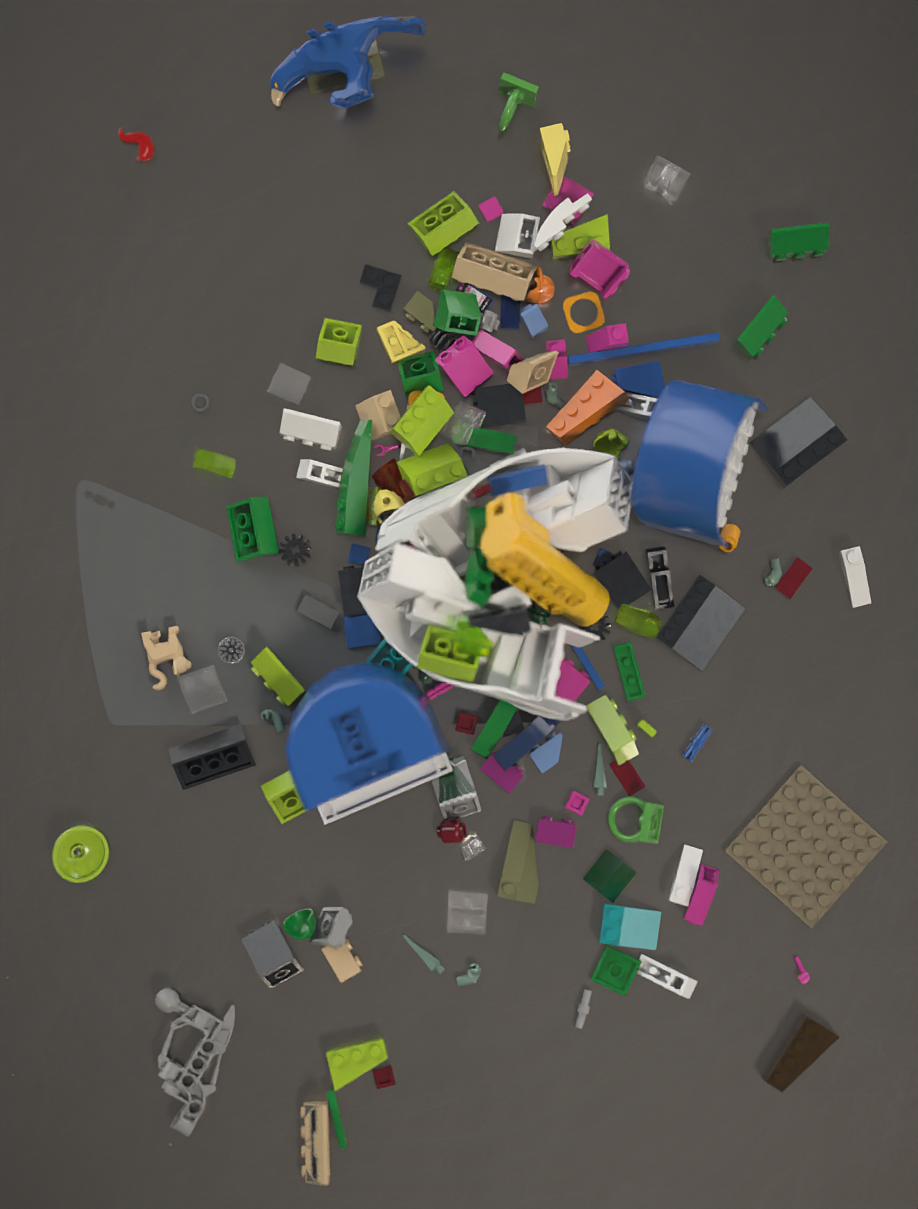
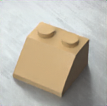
(532, 371)
(381, 411)

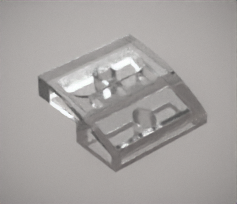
(462, 422)
(467, 912)

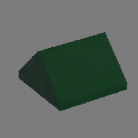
(609, 875)

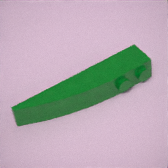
(354, 483)

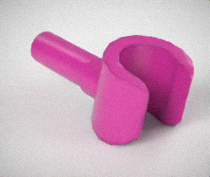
(387, 448)
(804, 977)

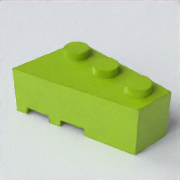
(577, 238)
(613, 729)
(354, 1060)

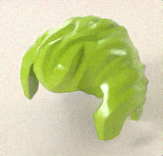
(611, 442)

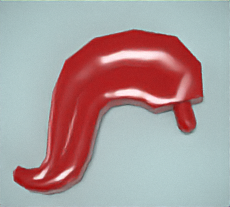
(146, 146)

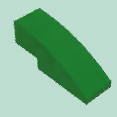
(491, 441)
(478, 578)
(494, 728)

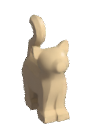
(165, 651)

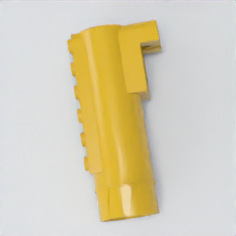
(522, 555)

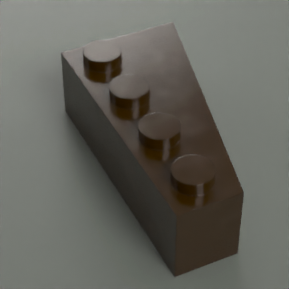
(800, 1051)

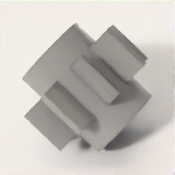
(489, 321)

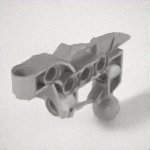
(214, 1031)

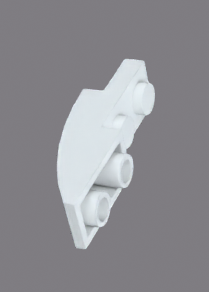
(554, 224)

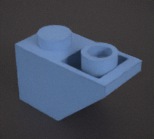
(533, 320)
(547, 754)

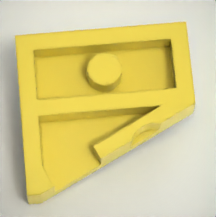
(398, 342)

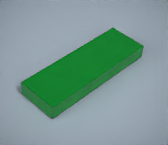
(629, 671)
(337, 1120)

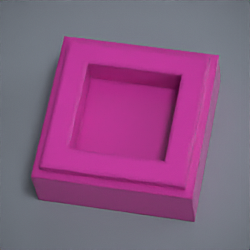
(491, 209)
(577, 802)

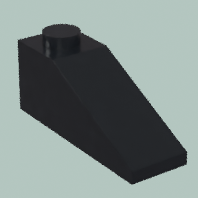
(508, 620)

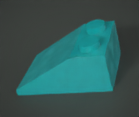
(387, 655)
(629, 926)

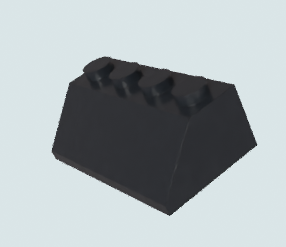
(211, 757)

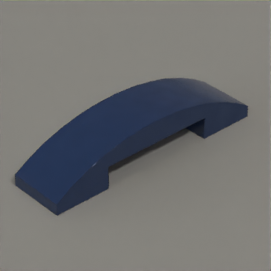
(525, 741)

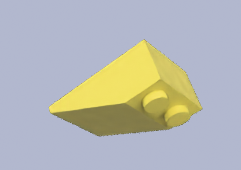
(554, 149)

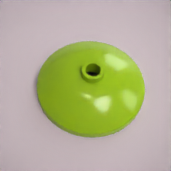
(89, 859)

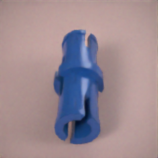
(697, 742)

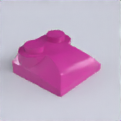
(570, 190)

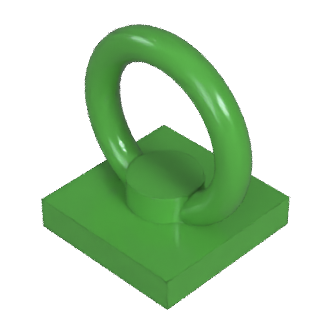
(517, 92)
(649, 820)

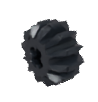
(441, 340)
(296, 556)
(601, 628)

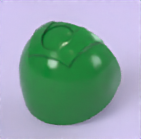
(301, 924)

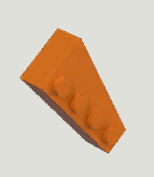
(586, 407)

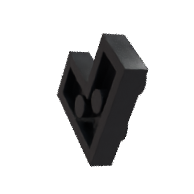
(386, 284)

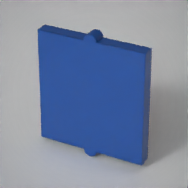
(361, 632)

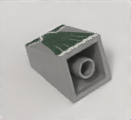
(456, 791)

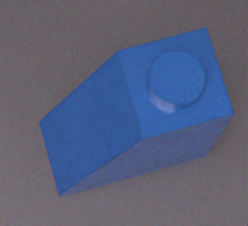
(640, 379)

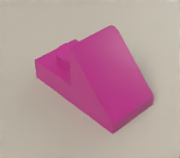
(560, 368)

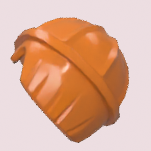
(542, 289)

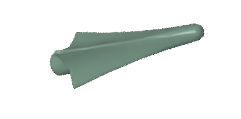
(600, 780)
(431, 961)

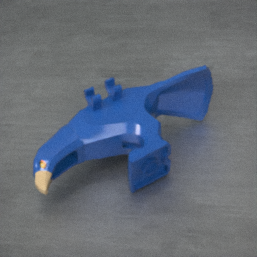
(340, 51)

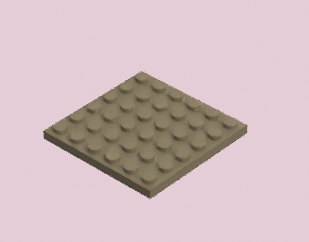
(805, 846)

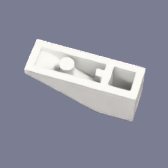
(637, 406)
(319, 473)
(855, 576)
(685, 875)
(666, 977)

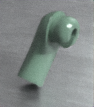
(776, 573)
(275, 718)
(471, 976)

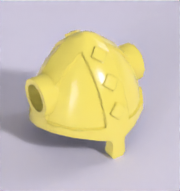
(386, 503)

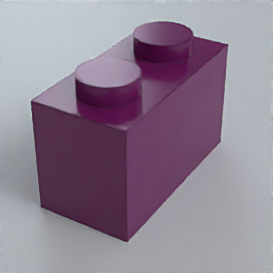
(506, 779)
(555, 832)

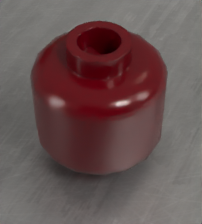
(451, 831)

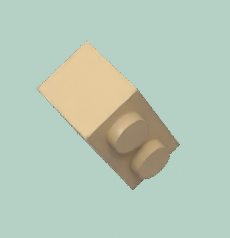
(343, 961)

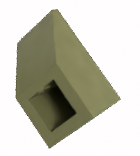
(422, 311)

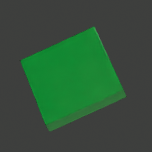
(616, 970)

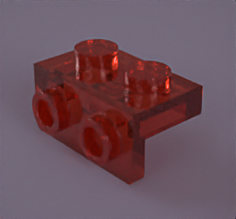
(388, 476)

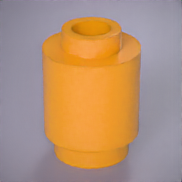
(731, 535)

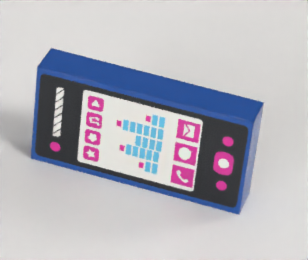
(483, 299)

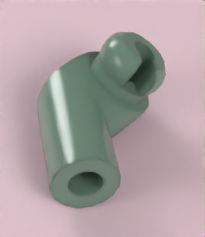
(552, 396)

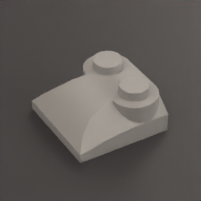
(332, 927)

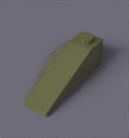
(327, 82)
(519, 871)

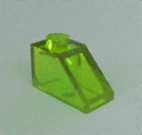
(443, 269)
(214, 463)
(639, 621)
(472, 641)

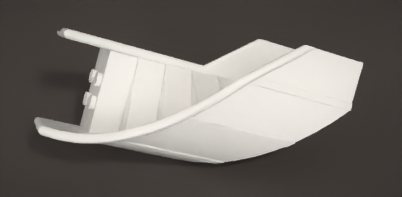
(580, 505)
(413, 589)

